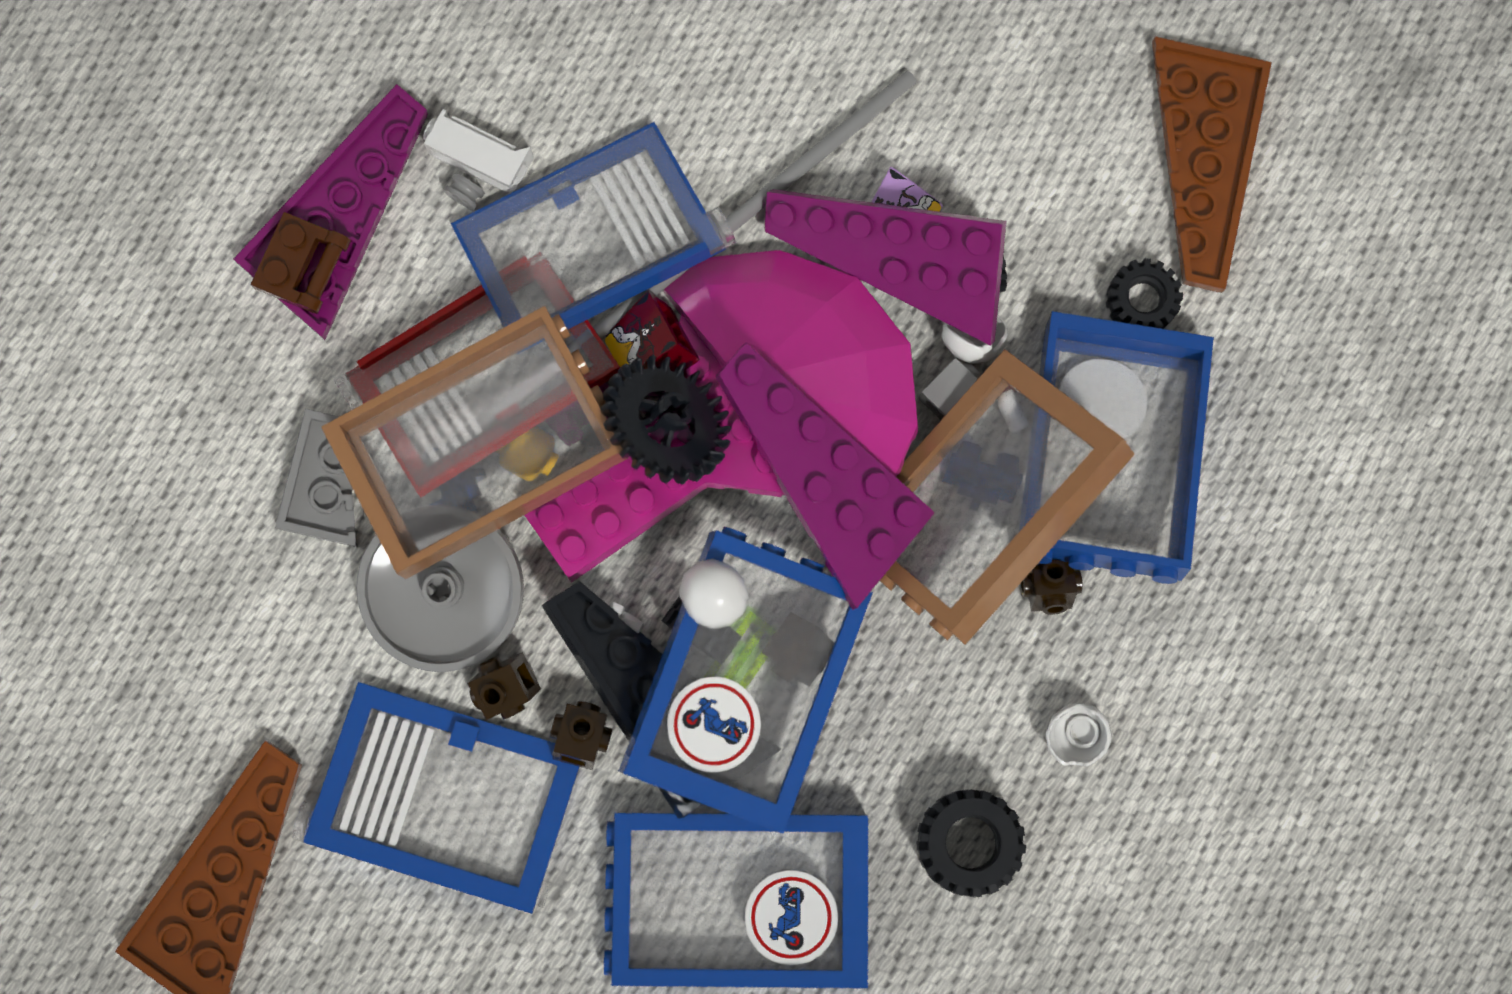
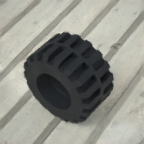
(1007, 851)

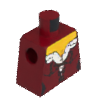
(650, 330)

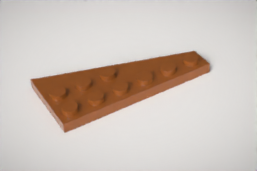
(1210, 132)
(206, 907)

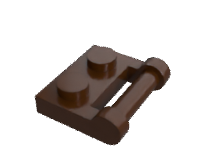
(289, 258)

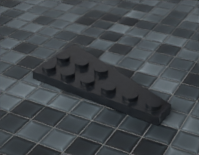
(614, 660)

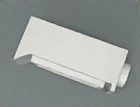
(477, 152)

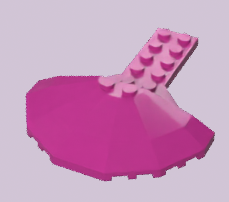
(813, 330)

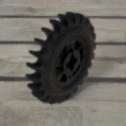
(677, 406)

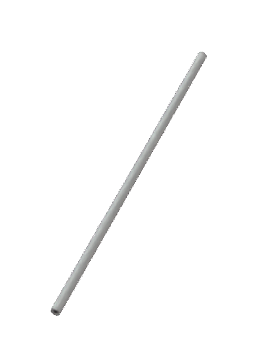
(783, 181)

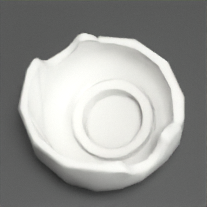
(973, 351)
(714, 594)
(1088, 725)

